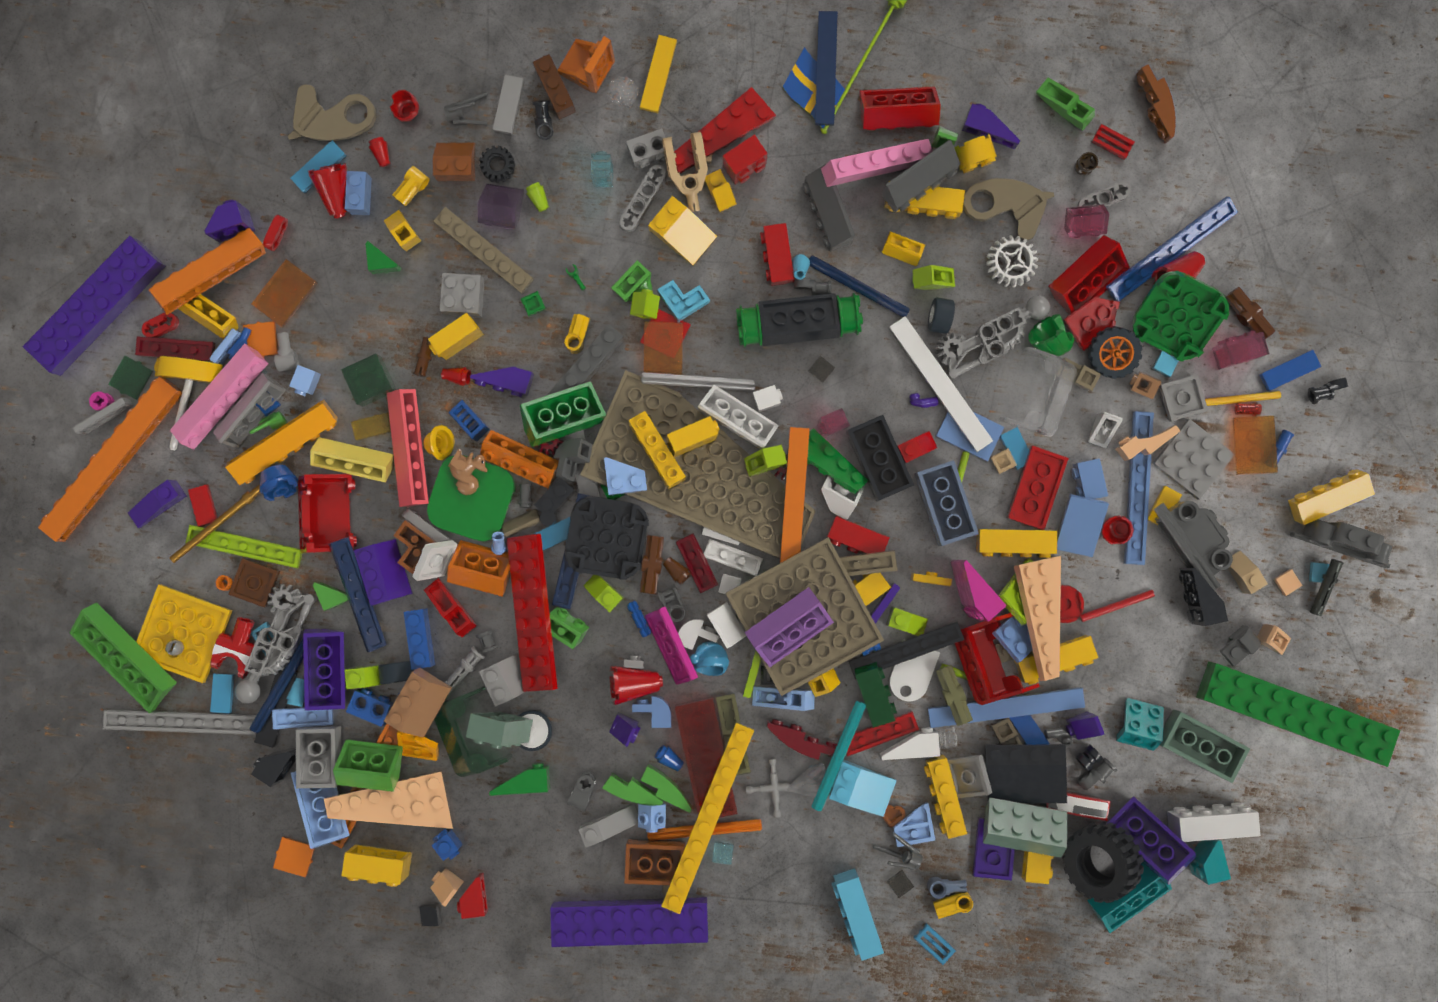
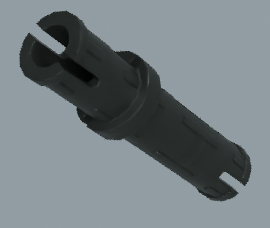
(1326, 587)

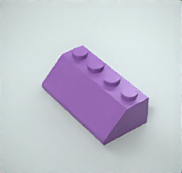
(789, 627)

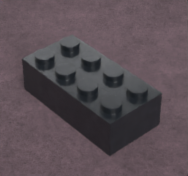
(879, 458)

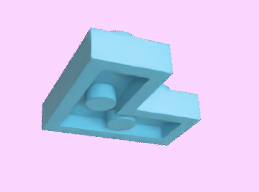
(682, 305)

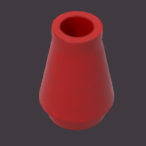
(380, 151)
(457, 375)

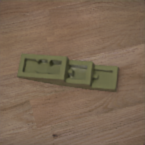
(728, 717)

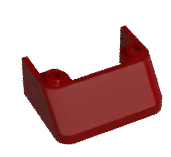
(984, 666)

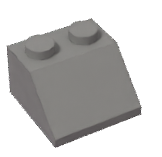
(503, 680)

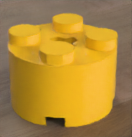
(976, 152)

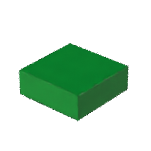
(533, 303)

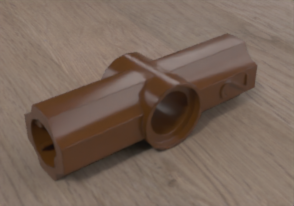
(1249, 312)
(651, 564)

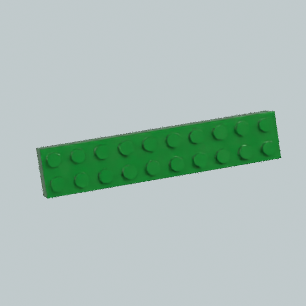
(1298, 713)

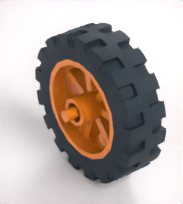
(1096, 347)

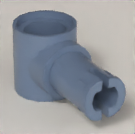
(947, 886)

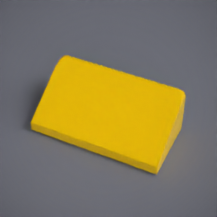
(903, 249)

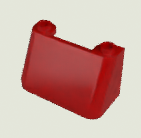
(324, 511)

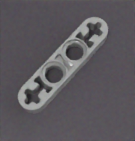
(646, 200)

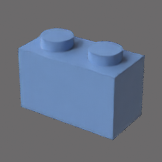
(358, 193)
(1089, 479)

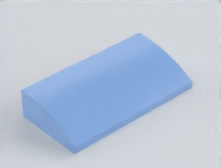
(318, 827)

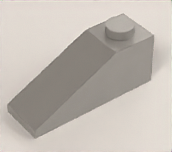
(608, 825)

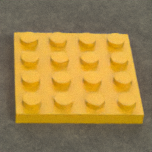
(186, 619)

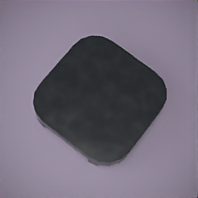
(606, 537)

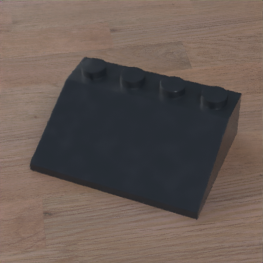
(1027, 772)

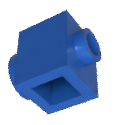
(446, 844)

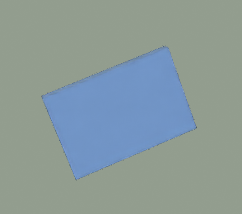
(953, 435)
(1081, 525)

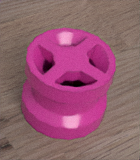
(107, 399)

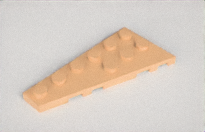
(1040, 596)
(413, 802)

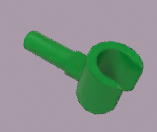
(576, 277)

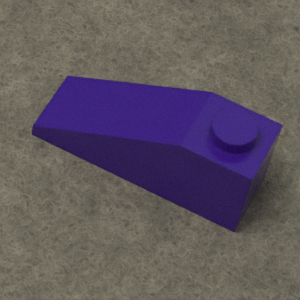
(983, 121)
(157, 502)

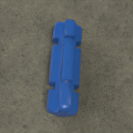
(638, 618)

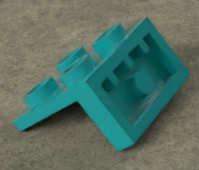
(1142, 725)

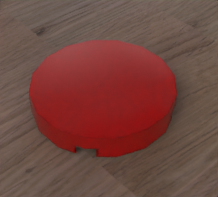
(1070, 604)

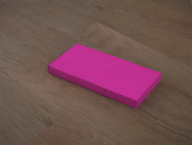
(671, 646)

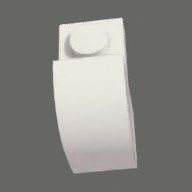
(692, 629)

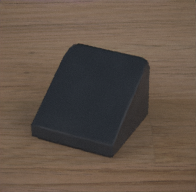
(430, 915)

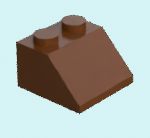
(454, 162)

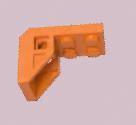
(588, 63)

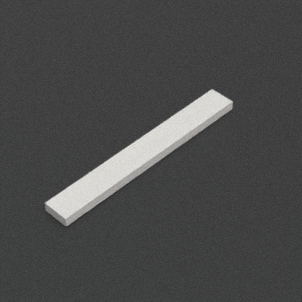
(941, 384)

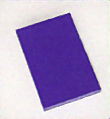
(991, 860)

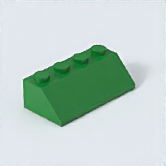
(561, 414)

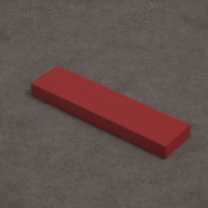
(878, 735)

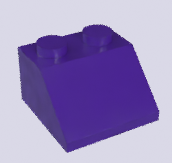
(228, 221)

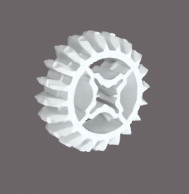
(1005, 257)

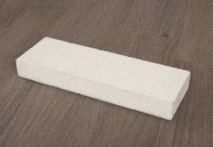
(732, 557)

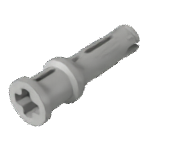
(467, 665)

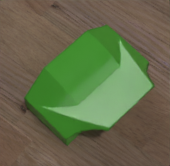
(633, 280)

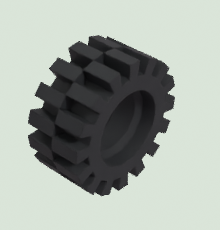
(504, 173)

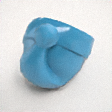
(710, 659)

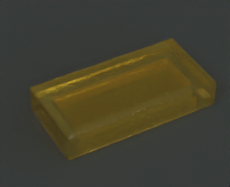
(371, 426)

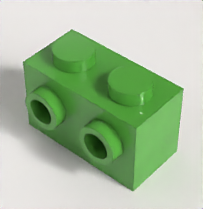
(567, 628)

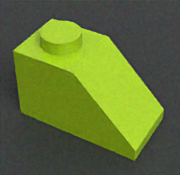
(933, 277)
(765, 460)
(603, 592)
(906, 621)
(362, 677)

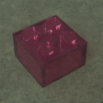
(1240, 349)

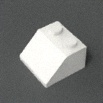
(727, 624)

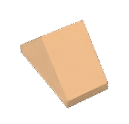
(1273, 638)

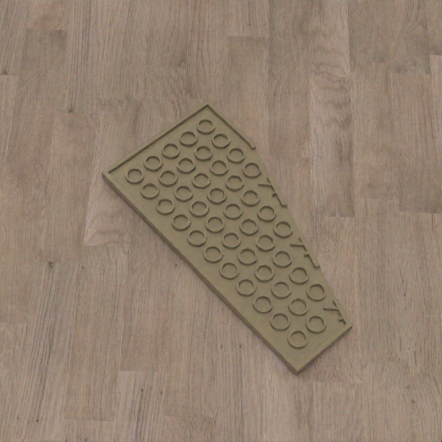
(716, 483)

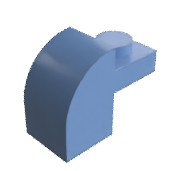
(660, 711)

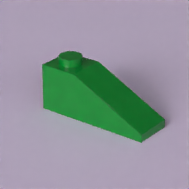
(531, 780)

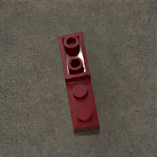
(794, 738)

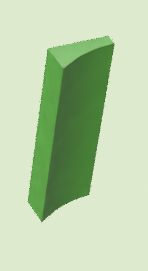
(122, 657)

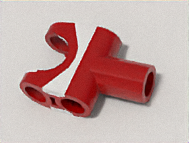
(234, 646)

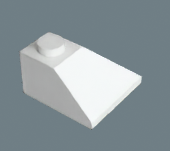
(840, 499)

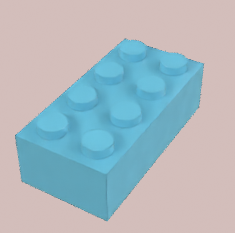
(859, 918)

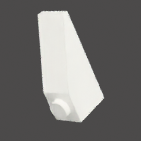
(917, 745)

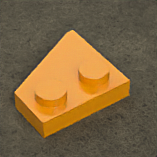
(417, 746)

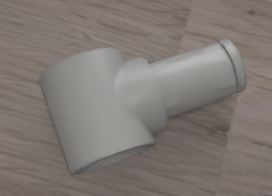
(286, 357)

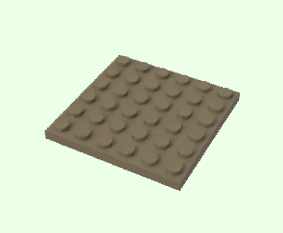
(831, 584)

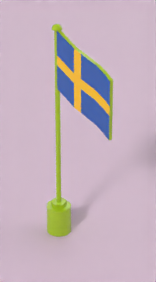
(803, 77)

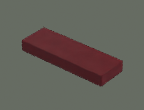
(696, 563)

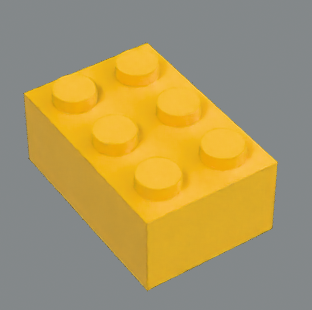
(376, 865)

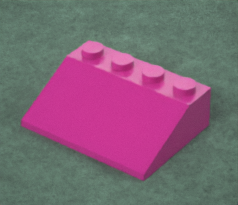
(974, 592)

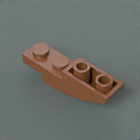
(1162, 109)

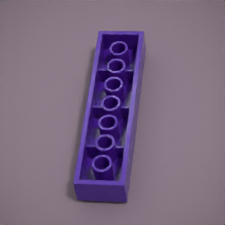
(94, 306)
(627, 922)

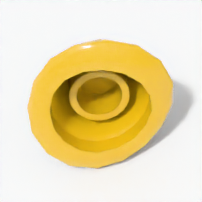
(439, 442)

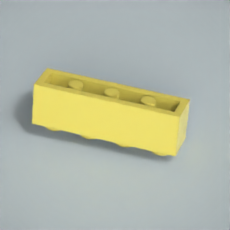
(351, 459)

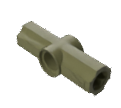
(954, 695)

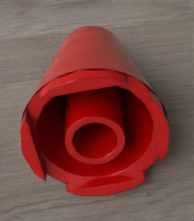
(331, 187)
(1189, 264)
(633, 683)

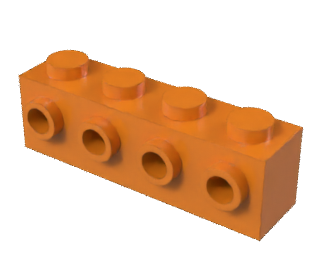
(519, 459)

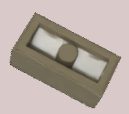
(521, 523)

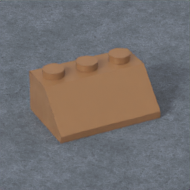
(418, 703)

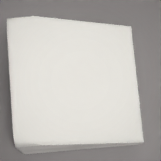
(728, 582)

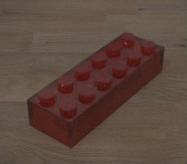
(702, 748)

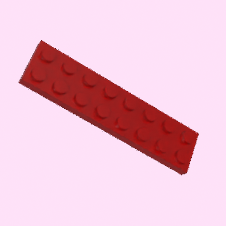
(532, 613)

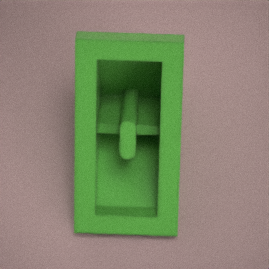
(329, 596)

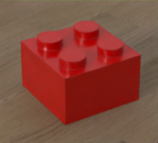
(745, 160)

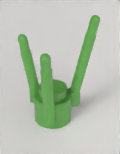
(274, 420)

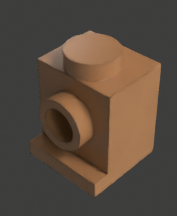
(1148, 391)

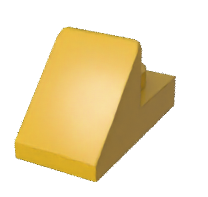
(720, 190)

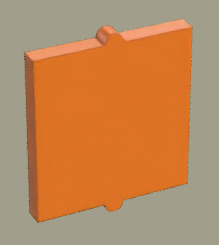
(263, 338)
(293, 857)

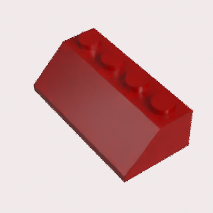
(899, 108)
(1089, 274)

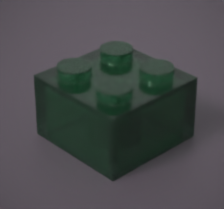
(368, 380)

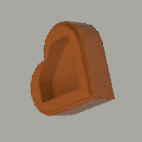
(894, 815)

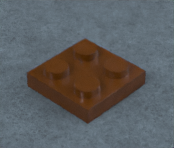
(254, 582)

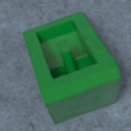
(378, 261)

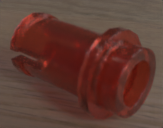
(1248, 409)

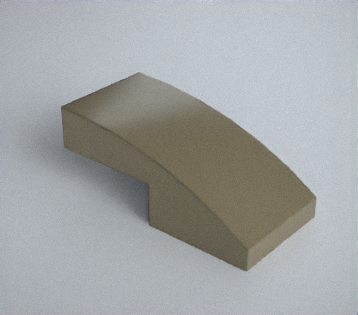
(1086, 377)
(1006, 732)

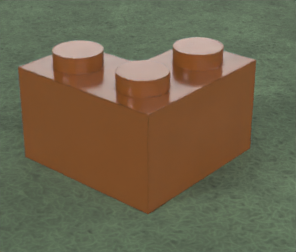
(415, 540)

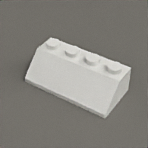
(737, 417)

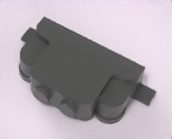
(1196, 538)
(1347, 541)

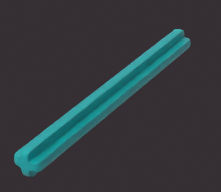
(838, 756)

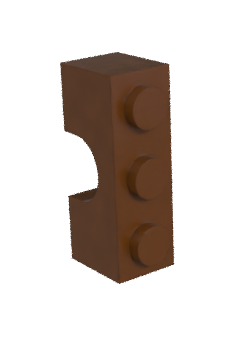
(554, 86)

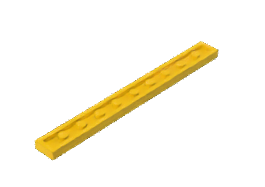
(707, 818)

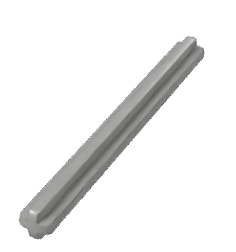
(697, 381)

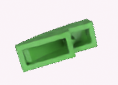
(1066, 103)
(942, 136)
(666, 788)
(632, 791)

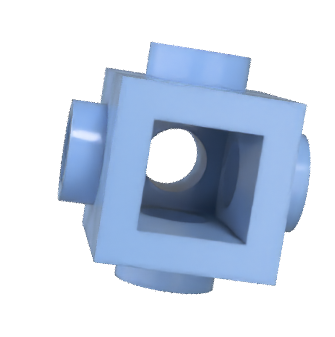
(651, 817)

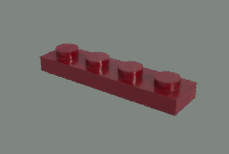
(174, 348)

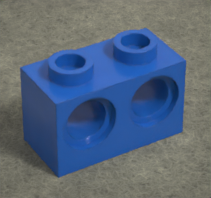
(369, 711)

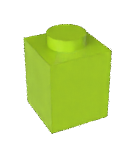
(645, 304)

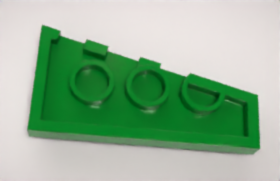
(832, 463)

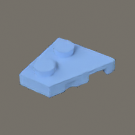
(623, 478)
(916, 826)

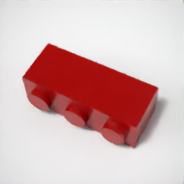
(777, 254)
(856, 537)

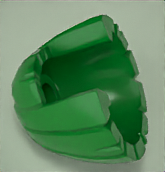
(1051, 336)

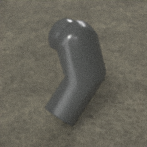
(1060, 734)

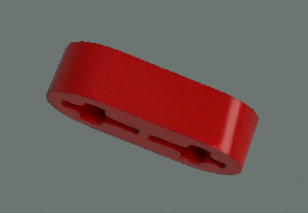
(275, 232)
(158, 322)

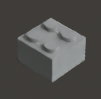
(462, 294)

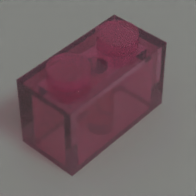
(1086, 221)
(833, 423)

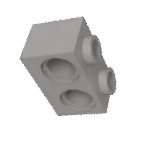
(646, 143)

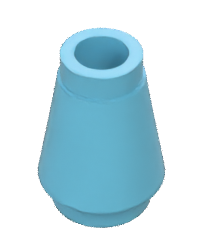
(800, 266)
(296, 693)

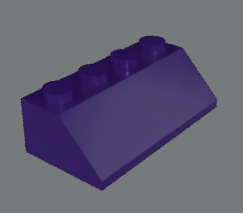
(324, 669)

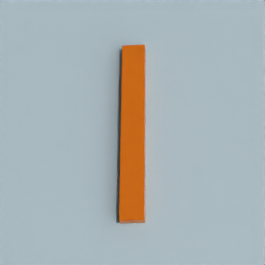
(794, 492)

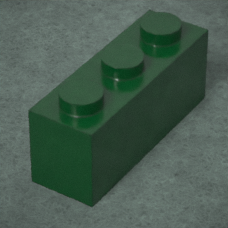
(875, 694)

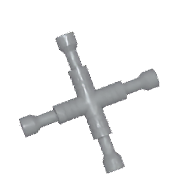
(774, 787)

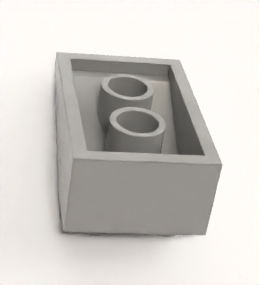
(316, 756)

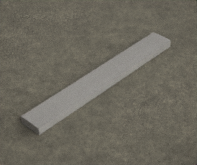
(178, 721)

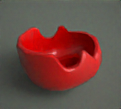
(404, 105)
(1117, 530)

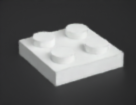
(434, 560)

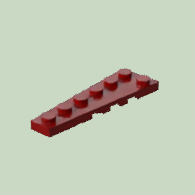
(731, 124)

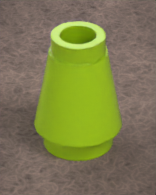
(537, 196)

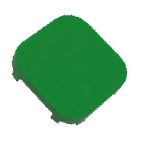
(1180, 315)
(475, 514)

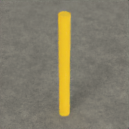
(1243, 398)

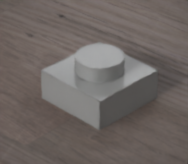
(634, 662)

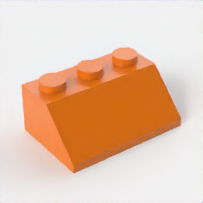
(479, 568)

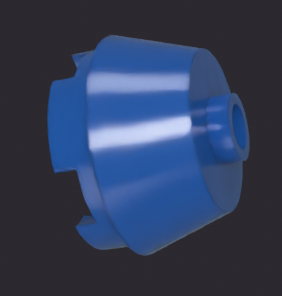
(277, 482)

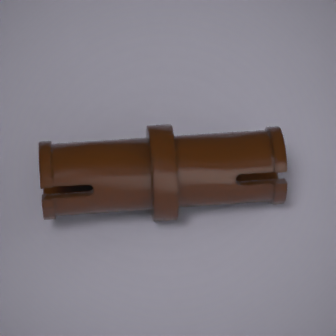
(424, 357)

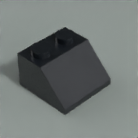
(274, 767)

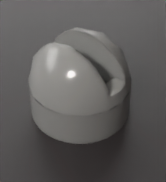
(177, 649)

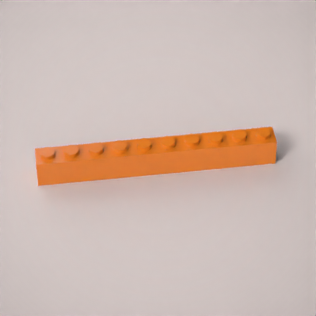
(110, 460)

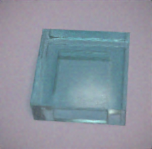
(723, 853)

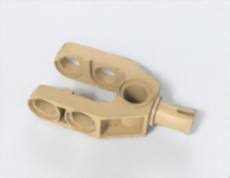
(698, 177)

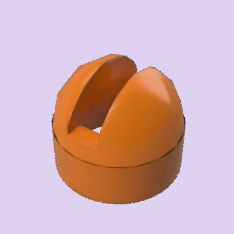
(222, 585)

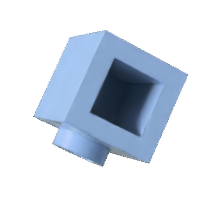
(304, 380)

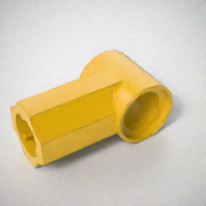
(413, 182)
(577, 332)
(950, 905)

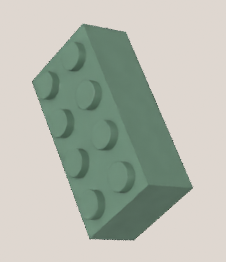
(1203, 746)
(1025, 827)

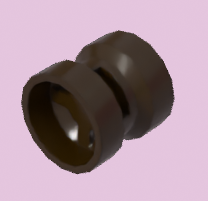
(1088, 160)

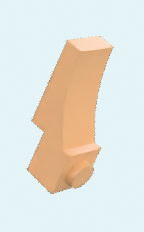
(1132, 446)

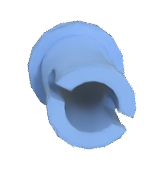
(498, 546)

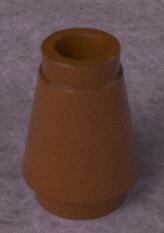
(676, 570)

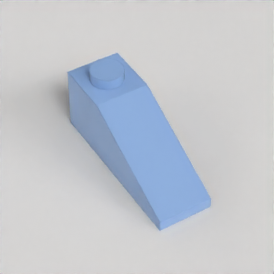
(796, 699)

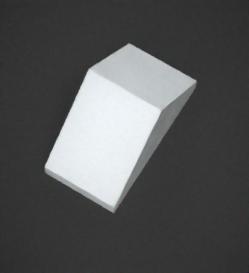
(1104, 429)

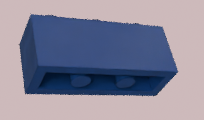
(419, 638)

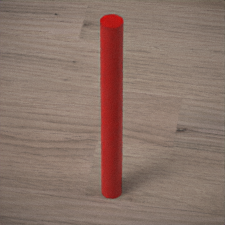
(1117, 605)

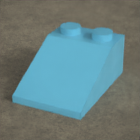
(862, 788)

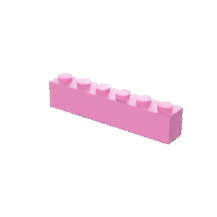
(875, 162)
(219, 396)

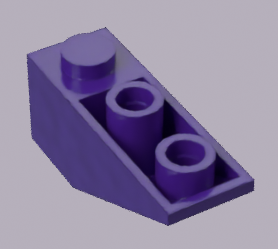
(510, 379)
(624, 729)

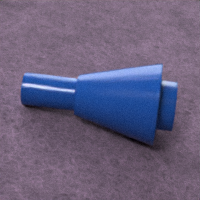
(239, 342)

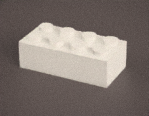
(1214, 822)

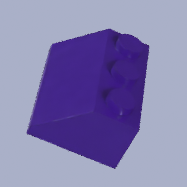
(381, 573)

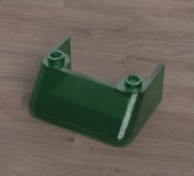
(454, 742)

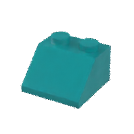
(1210, 862)

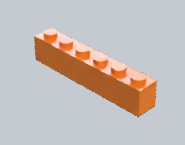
(207, 271)

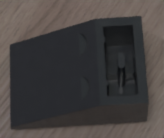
(1203, 602)

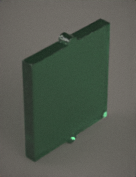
(130, 377)

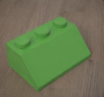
(368, 765)

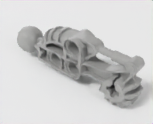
(1005, 339)
(276, 653)

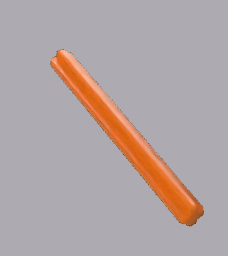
(720, 828)

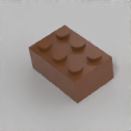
(652, 861)

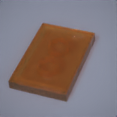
(284, 293)
(663, 347)
(1255, 445)

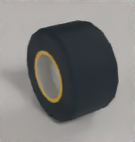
(941, 315)
(394, 672)

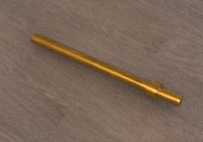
(247, 498)

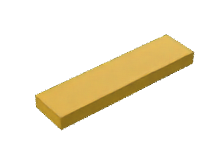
(658, 74)

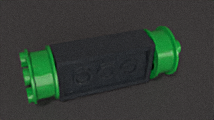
(799, 319)

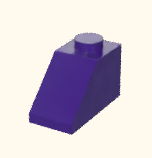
(1084, 726)

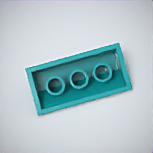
(1120, 911)

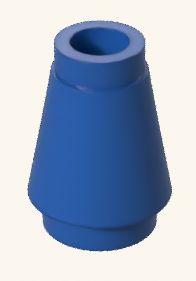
(669, 758)

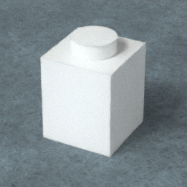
(767, 398)

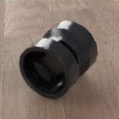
(1089, 757)

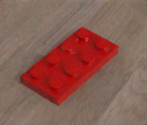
(1037, 487)

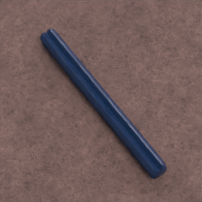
(858, 286)
(278, 689)

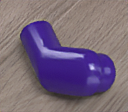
(923, 403)

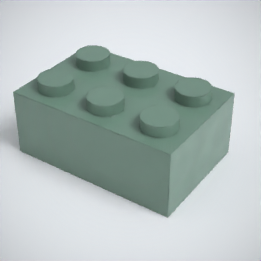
(499, 729)

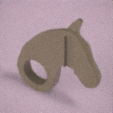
(315, 123)
(1008, 194)

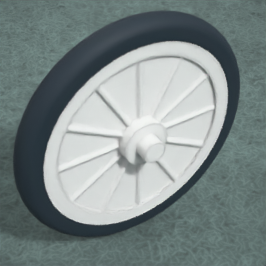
(540, 731)

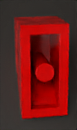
(917, 447)
(474, 900)

